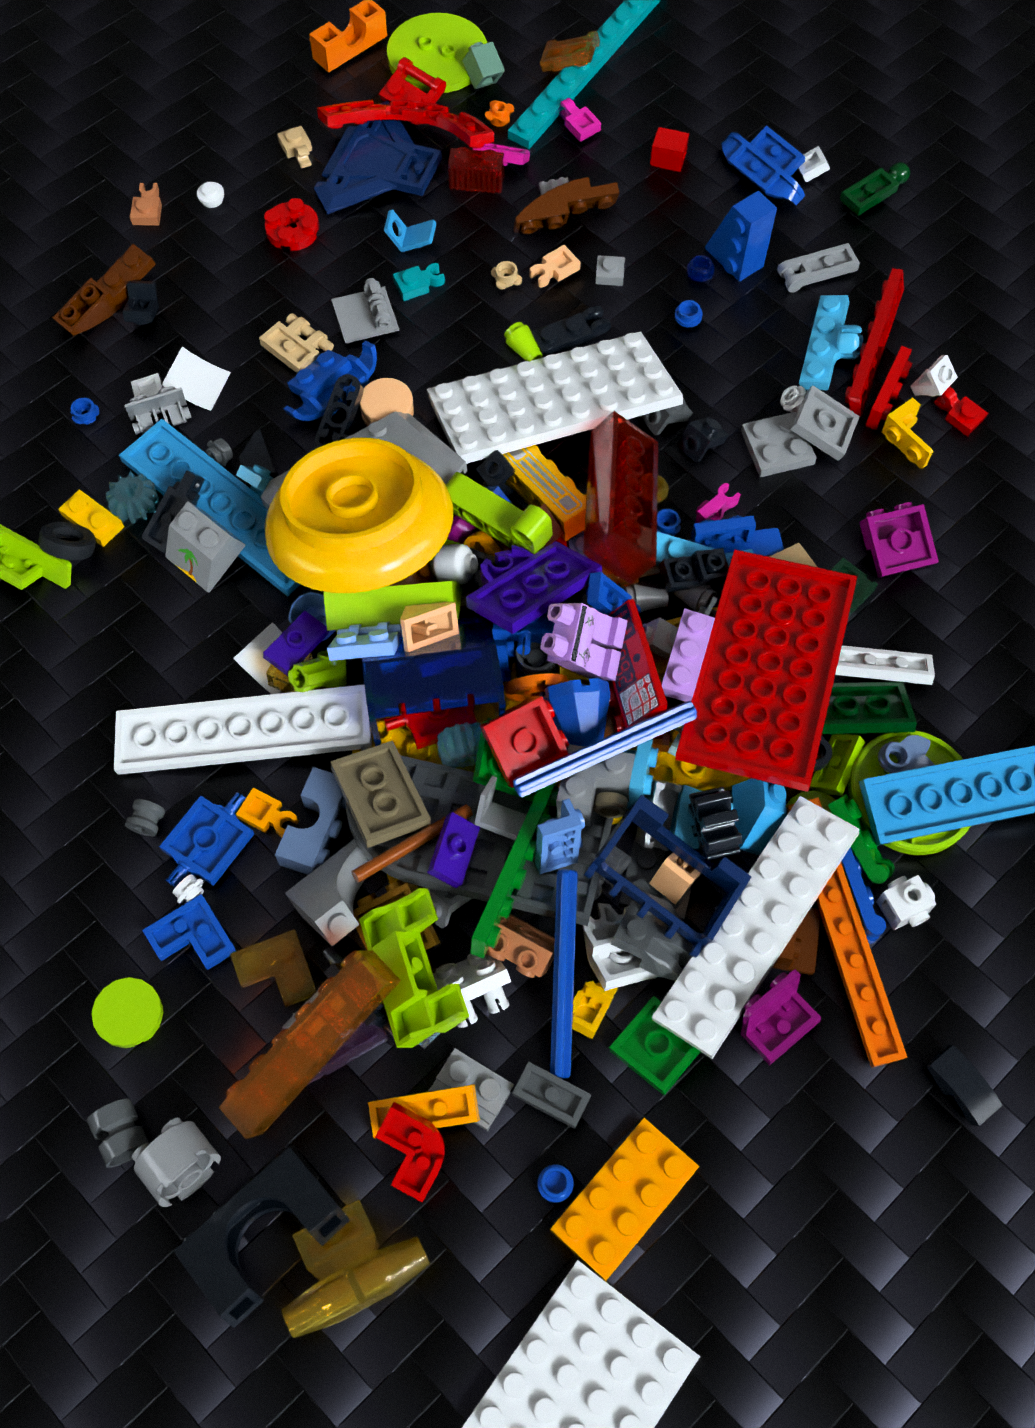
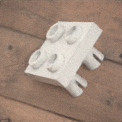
(476, 978)

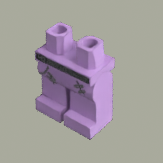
(584, 640)

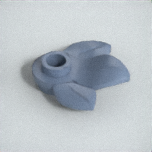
(909, 753)

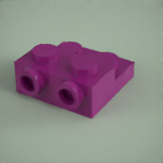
(899, 539)

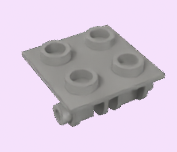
(365, 313)
(167, 399)

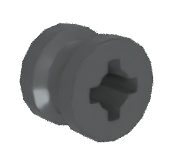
(145, 817)

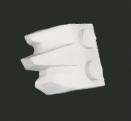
(611, 964)

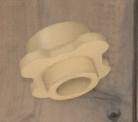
(506, 275)

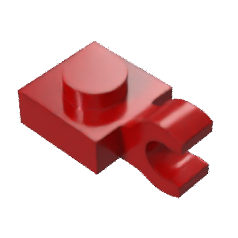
(962, 414)

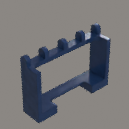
(722, 873)

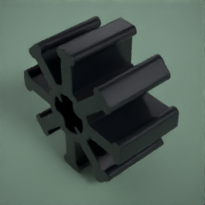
(714, 823)

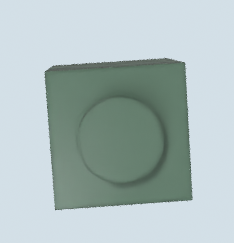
(483, 64)

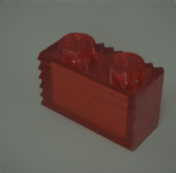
(476, 170)

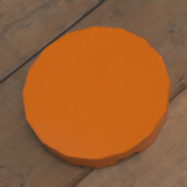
(531, 685)

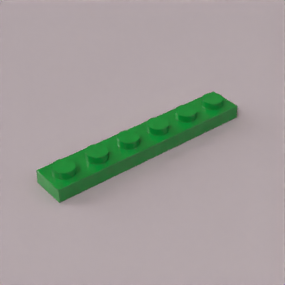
(513, 874)

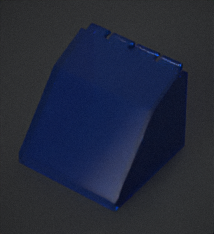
(439, 670)

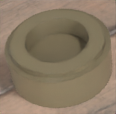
(610, 804)

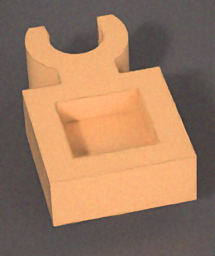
(555, 264)

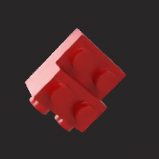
(525, 738)

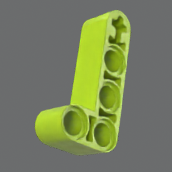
(498, 517)

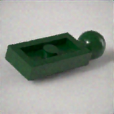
(875, 188)

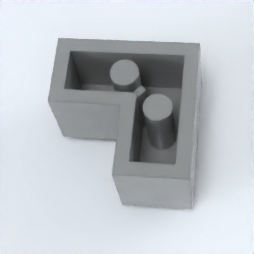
(607, 776)

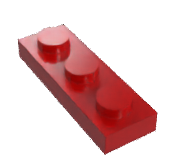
(890, 388)

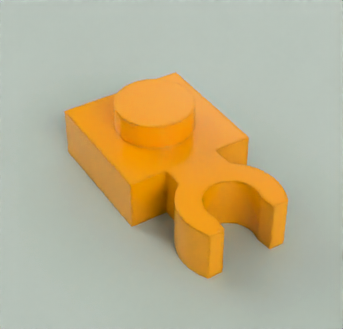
(263, 811)

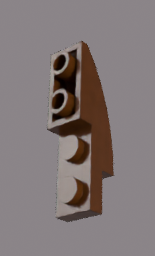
(554, 206)
(103, 298)

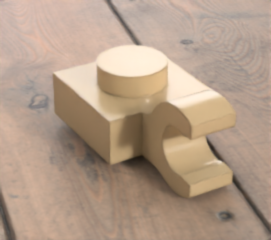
(296, 144)

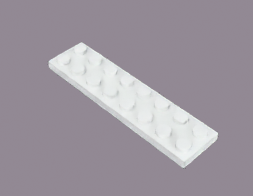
(241, 729)
(775, 901)

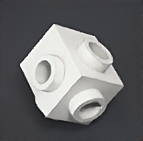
(906, 902)

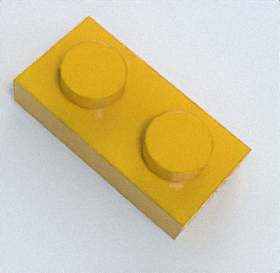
(88, 513)

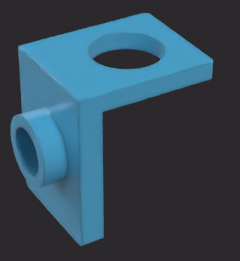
(409, 237)

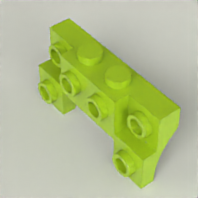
(415, 1004)

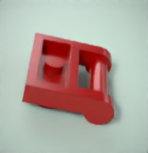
(400, 89)

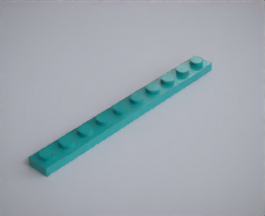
(573, 79)

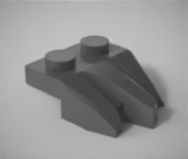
(647, 941)

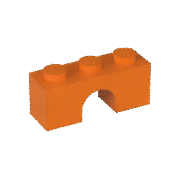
(365, 28)

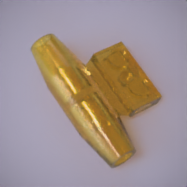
(349, 1273)

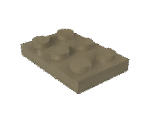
(380, 794)

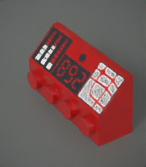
(637, 687)

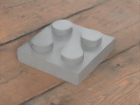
(825, 423)
(775, 446)

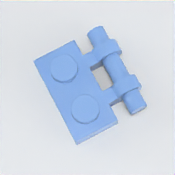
(365, 641)

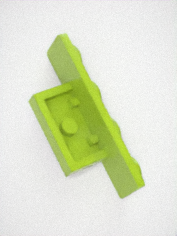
(26, 562)

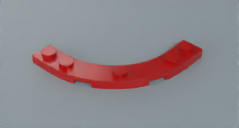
(464, 126)

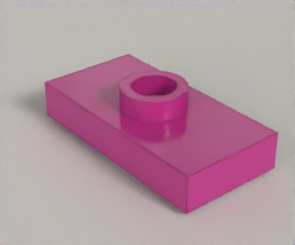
(511, 154)

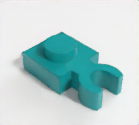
(415, 282)

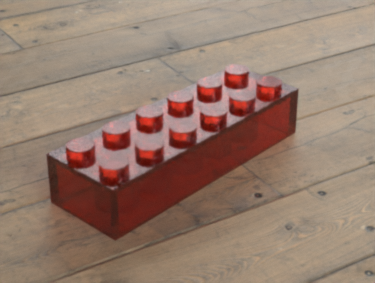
(622, 498)

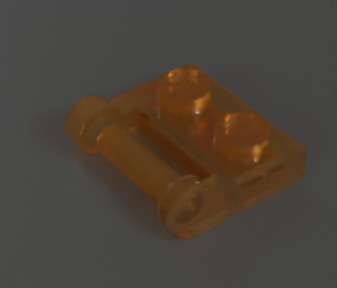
(569, 52)

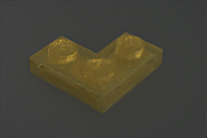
(279, 958)

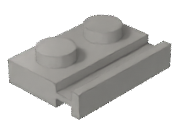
(490, 1087)

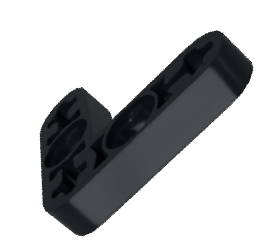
(338, 393)

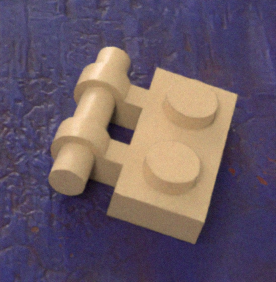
(292, 349)

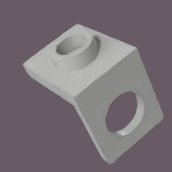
(497, 817)

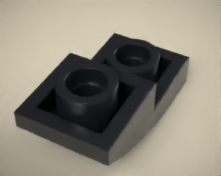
(694, 571)
(962, 1080)

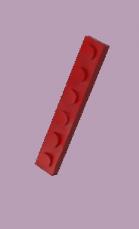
(877, 336)

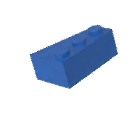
(744, 236)

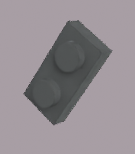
(551, 1095)

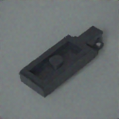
(170, 505)

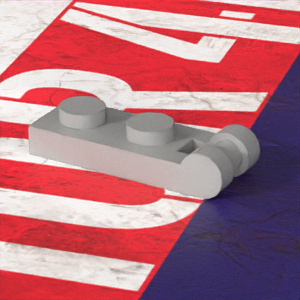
(818, 266)

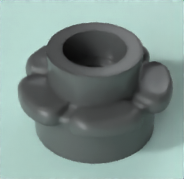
(219, 451)

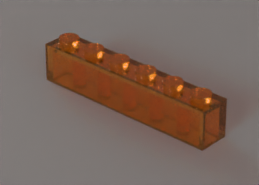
(309, 1042)

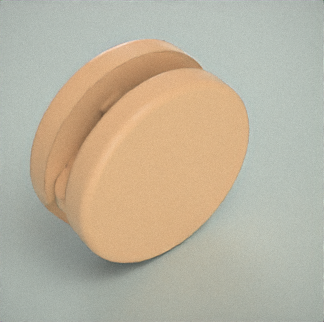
(383, 398)

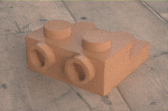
(524, 946)

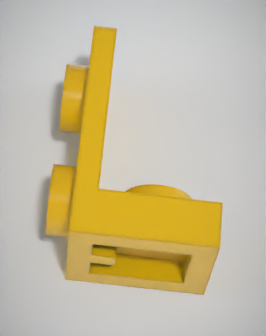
(898, 432)

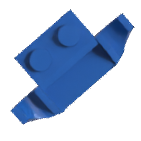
(767, 163)
(318, 379)

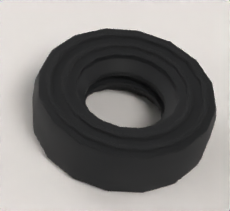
(67, 541)

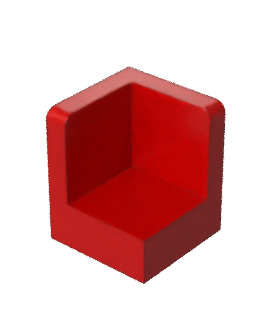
(669, 149)

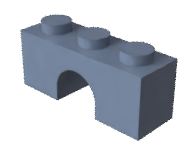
(308, 847)

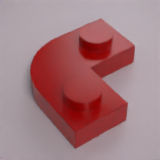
(422, 1147)

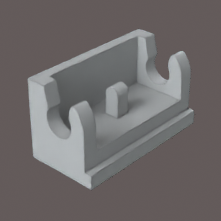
(665, 796)

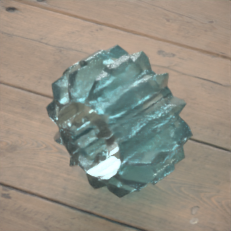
(132, 497)
(459, 745)

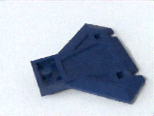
(375, 162)

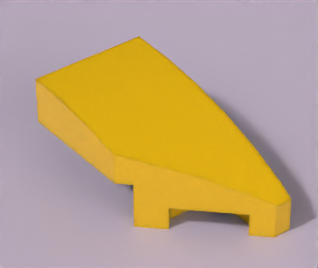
(590, 1007)

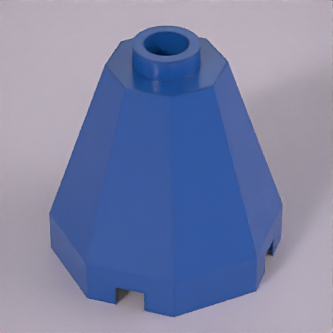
(580, 709)

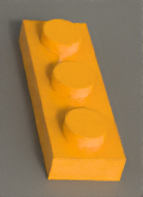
(440, 1107)

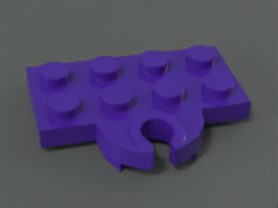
(529, 583)

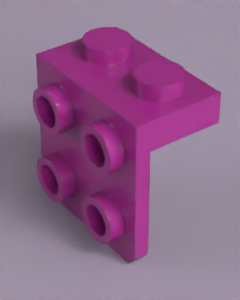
(778, 1018)

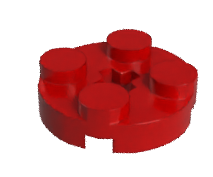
(291, 213)

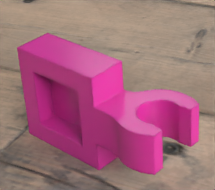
(579, 122)
(717, 506)

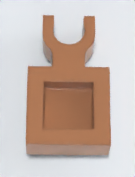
(147, 208)

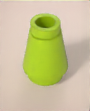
(522, 342)

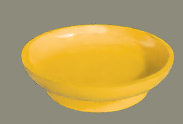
(357, 517)

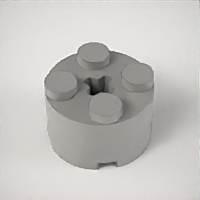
(175, 1161)

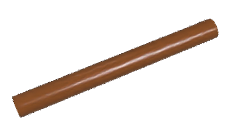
(405, 847)

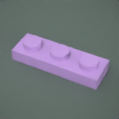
(687, 655)

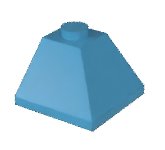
(760, 812)

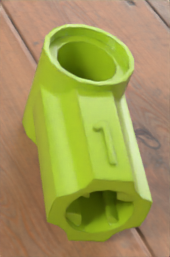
(318, 673)

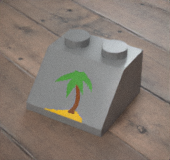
(201, 546)

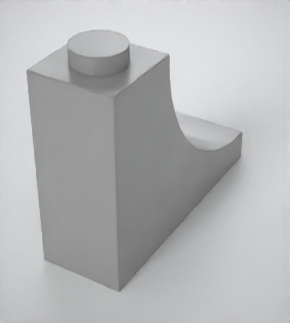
(328, 894)

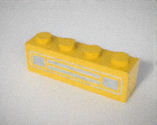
(541, 482)

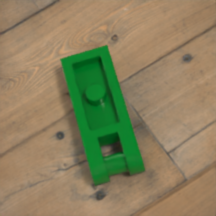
(864, 846)

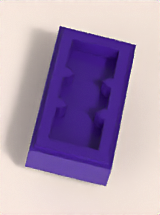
(296, 642)
(453, 850)

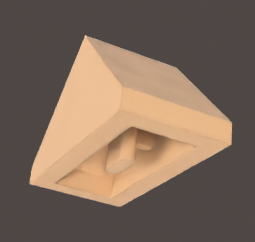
(428, 624)
(674, 878)

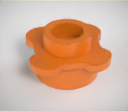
(499, 113)

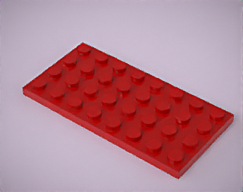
(769, 670)

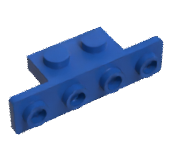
(737, 534)

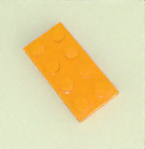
(624, 1199)

